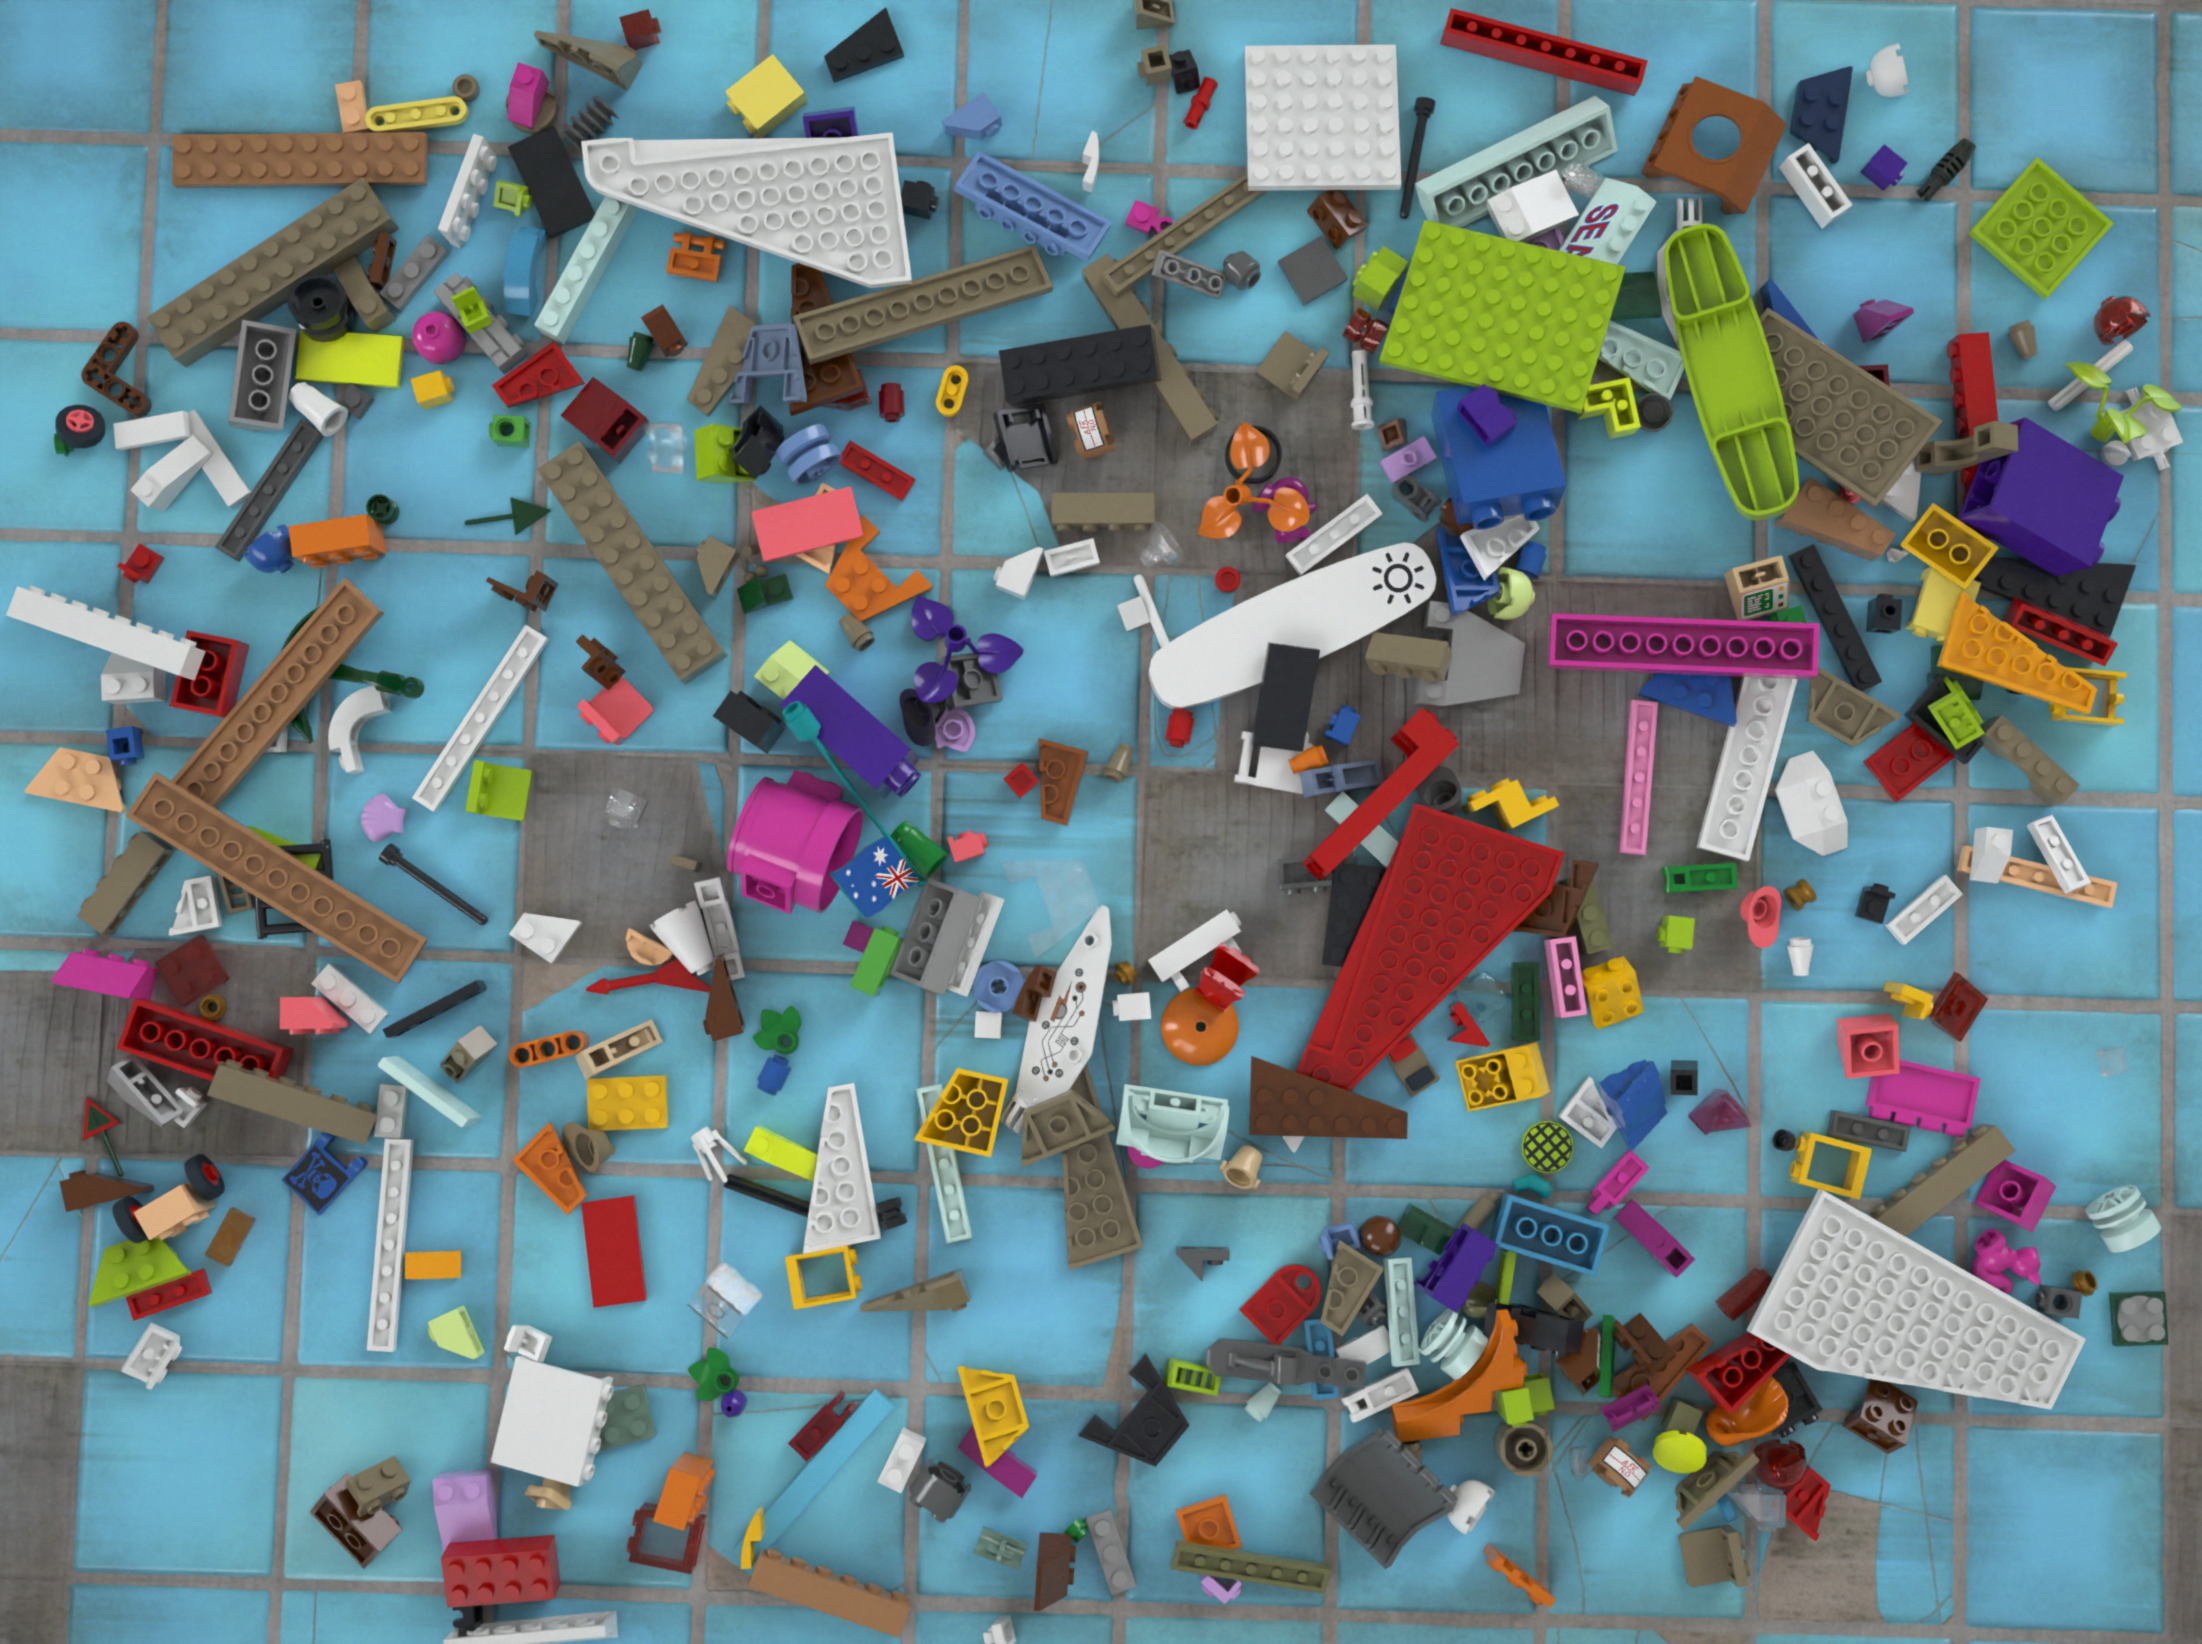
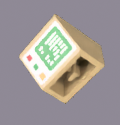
(1759, 588)

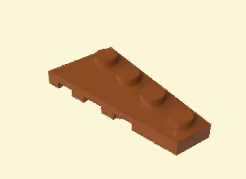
(1687, 1344)

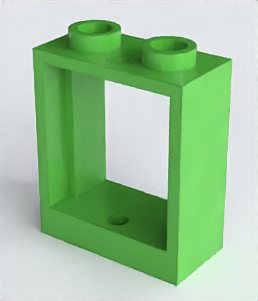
(876, 961)

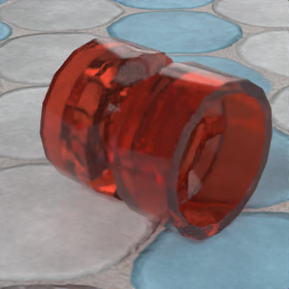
(1375, 330)

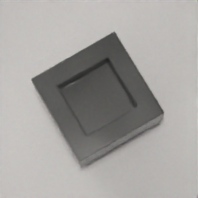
(356, 401)
(995, 454)

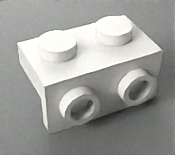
(152, 1355)

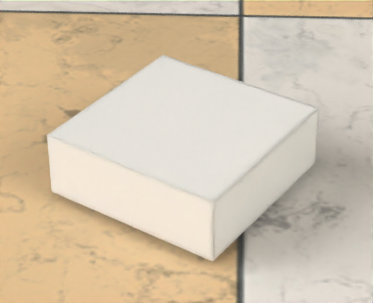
(988, 1024)

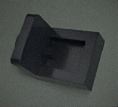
(1184, 72)

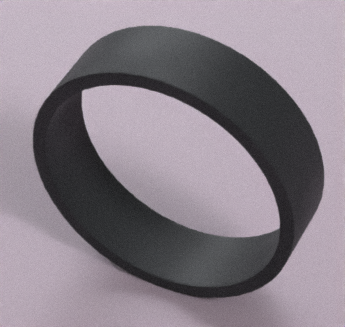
(1234, 473)

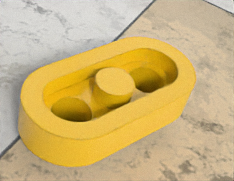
(952, 392)

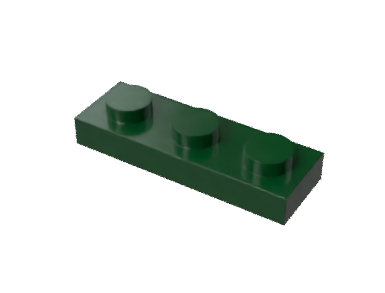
(1525, 1001)

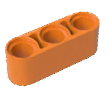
(537, 1053)

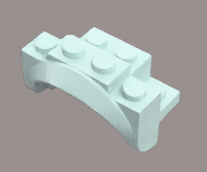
(1172, 1124)

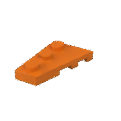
(1518, 1577)

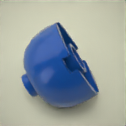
(271, 551)

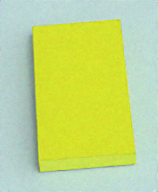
(351, 359)

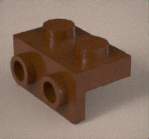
(1336, 217)
(601, 664)

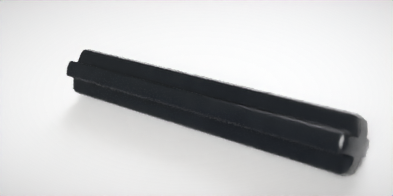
(767, 1195)

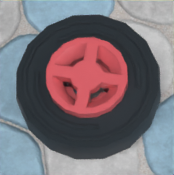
(69, 424)

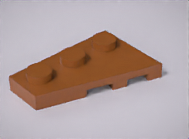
(1060, 779)

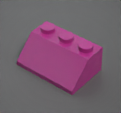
(107, 974)

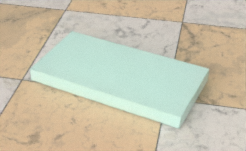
(429, 1091)

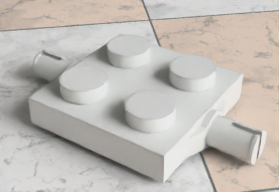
(2160, 434)

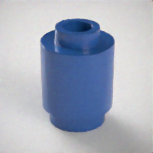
(1531, 559)
(773, 1075)

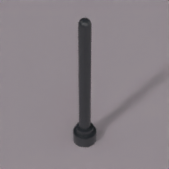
(1424, 108)
(392, 856)

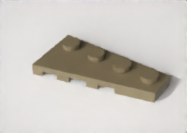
(721, 362)

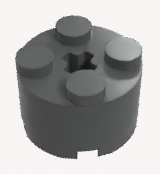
(939, 1490)

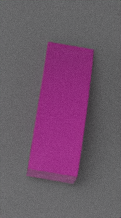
(1006, 1469)

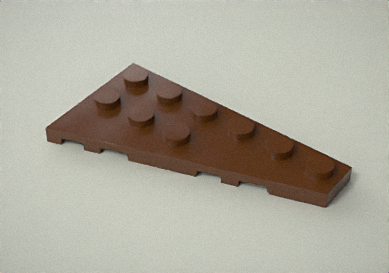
(830, 378)

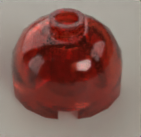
(2119, 317)
(1780, 1464)

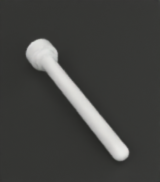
(1151, 610)

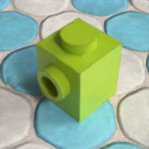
(1676, 933)

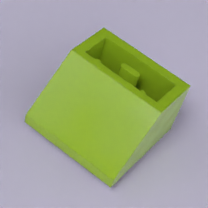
(713, 457)

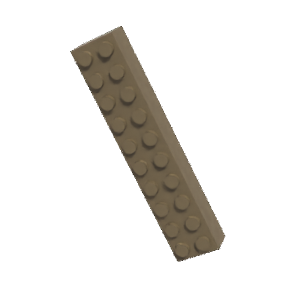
(265, 274)
(632, 562)

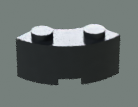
(757, 442)

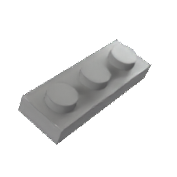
(414, 273)
(1111, 1551)

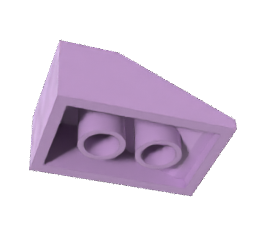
(465, 1506)

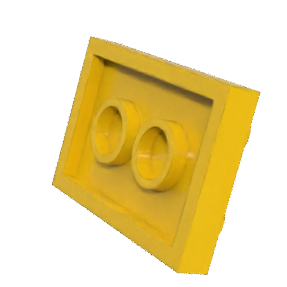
(627, 1102)

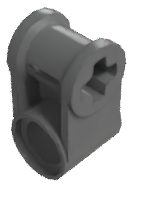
(1417, 498)

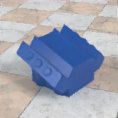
(1634, 1100)

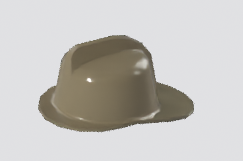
(587, 1146)

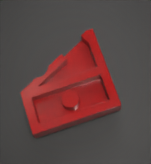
(1807, 1502)

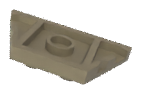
(1845, 710)
(1060, 1125)
(1704, 1487)

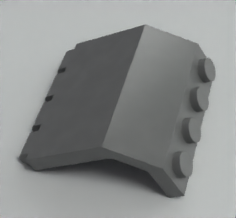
(1382, 1494)

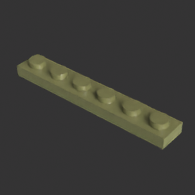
(1250, 1567)

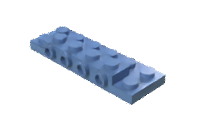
(1031, 208)

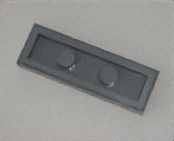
(1868, 1130)

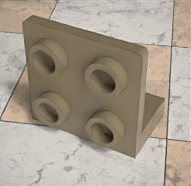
(1292, 365)

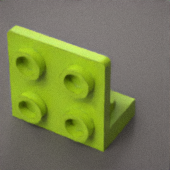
(1957, 715)
(498, 791)

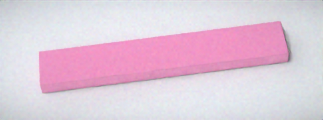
(1638, 777)

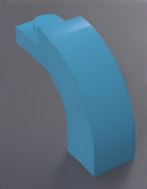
(520, 270)

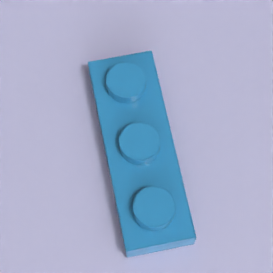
(1320, 1342)

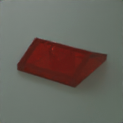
(1957, 1007)

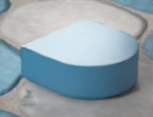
(1726, 1509)

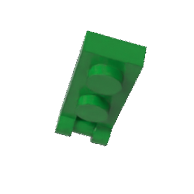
(1700, 877)

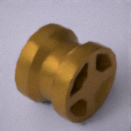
(1800, 894)

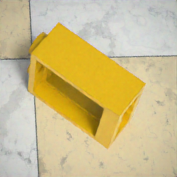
(1855, 1172)
(797, 1284)

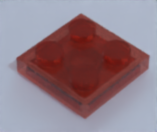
(192, 970)

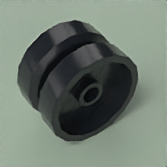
(321, 308)

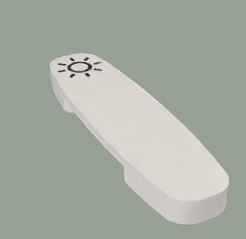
(1312, 611)

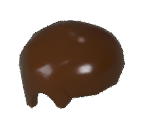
(1380, 1236)

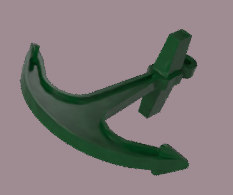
(382, 681)

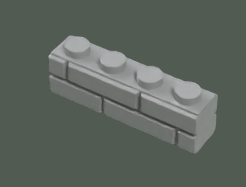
(493, 339)

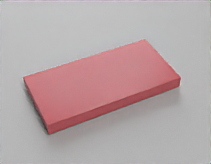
(807, 524)

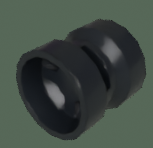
(891, 1213)

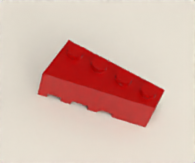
(1737, 1370)

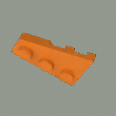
(551, 1169)

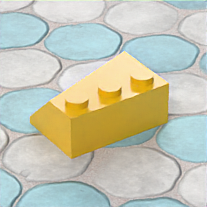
(966, 1113)

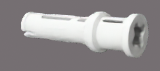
(1361, 402)

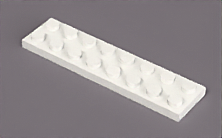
(1746, 766)

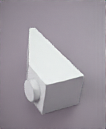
(171, 474)

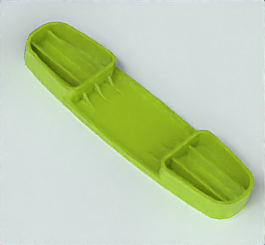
(1731, 372)

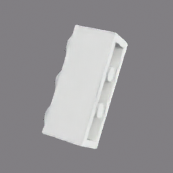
(1815, 186)

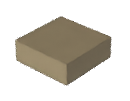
(685, 863)

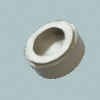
(466, 88)

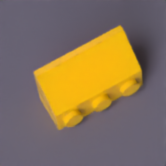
(1949, 546)

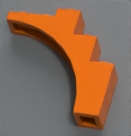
(1444, 1410)

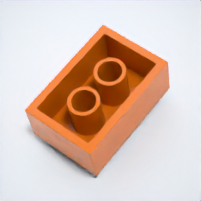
(337, 541)
(684, 1491)

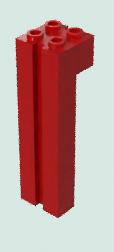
(1426, 747)

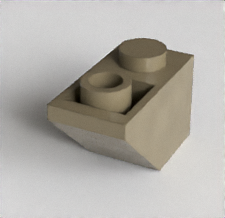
(468, 1053)

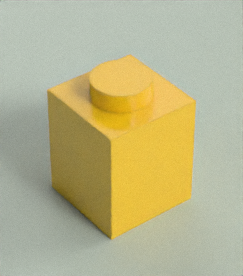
(433, 389)

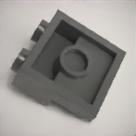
(974, 684)

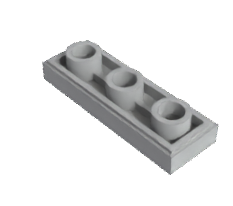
(1178, 270)

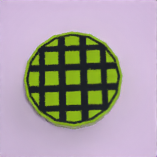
(1546, 1146)

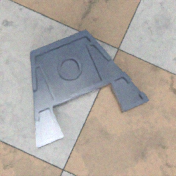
(771, 352)

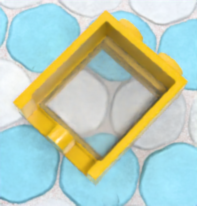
(2104, 703)

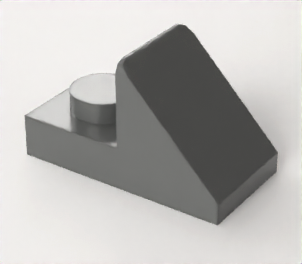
(1194, 1257)

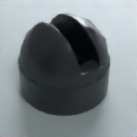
(1778, 1140)

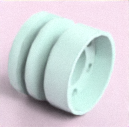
(2123, 1219)
(1459, 1347)

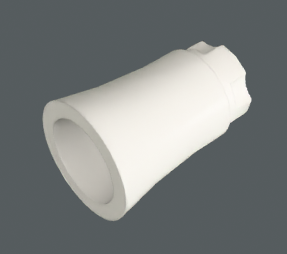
(318, 408)

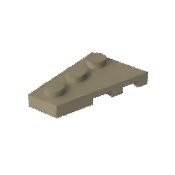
(1348, 1287)

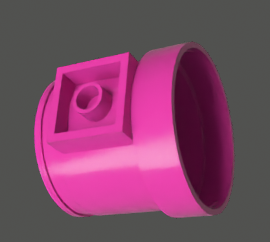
(792, 840)

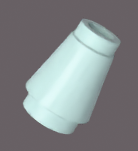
(1262, 1402)

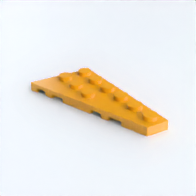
(2002, 656)

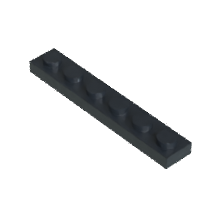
(1834, 618)

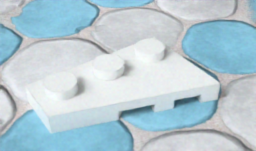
(1496, 545)

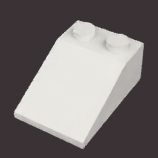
(1532, 208)

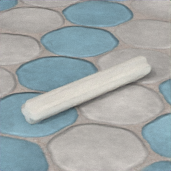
(2077, 386)

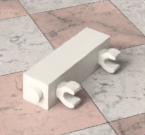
(1195, 945)

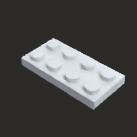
(467, 191)

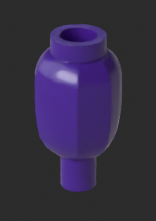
(733, 1403)

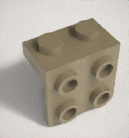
(1714, 1556)

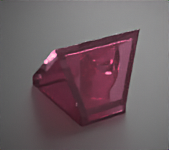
(1719, 1113)

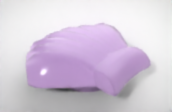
(955, 730)
(382, 818)

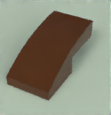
(1036, 986)

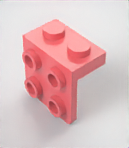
(616, 711)

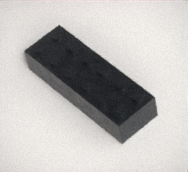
(1080, 365)

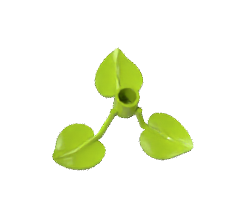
(2114, 420)

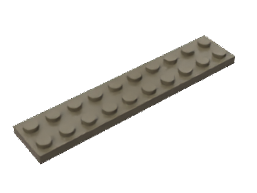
(922, 305)

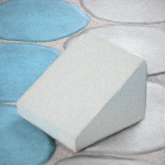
(1133, 613)

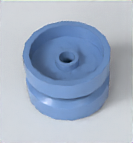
(809, 454)

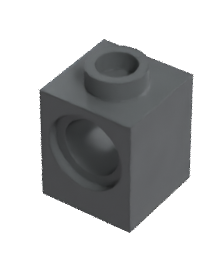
(2069, 1301)

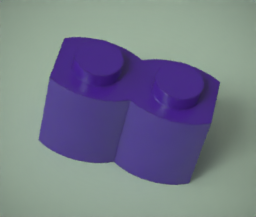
(1486, 415)

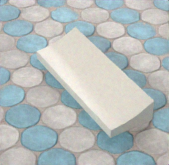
(540, 1630)

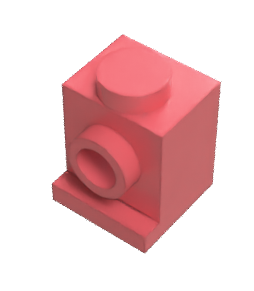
(967, 846)

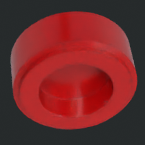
(1227, 580)

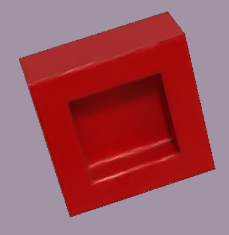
(1021, 780)

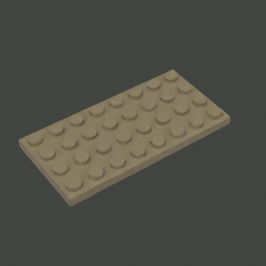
(1843, 415)

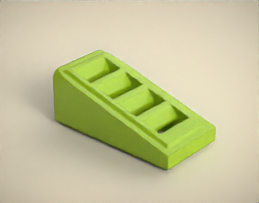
(1171, 1374)

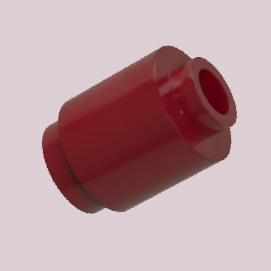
(891, 402)

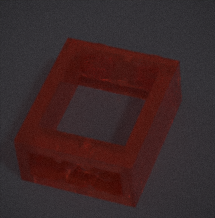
(692, 1547)

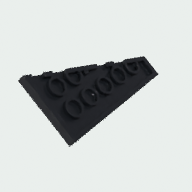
(2084, 596)

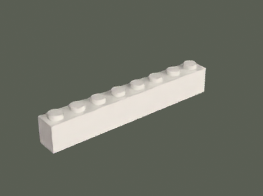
(106, 633)

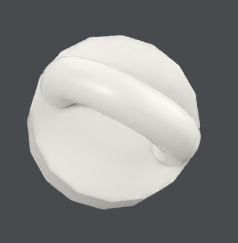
(2114, 453)

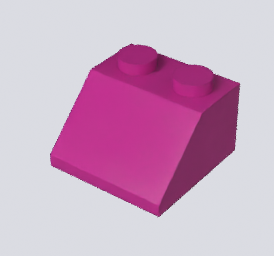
(2016, 1194)

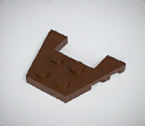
(1559, 909)

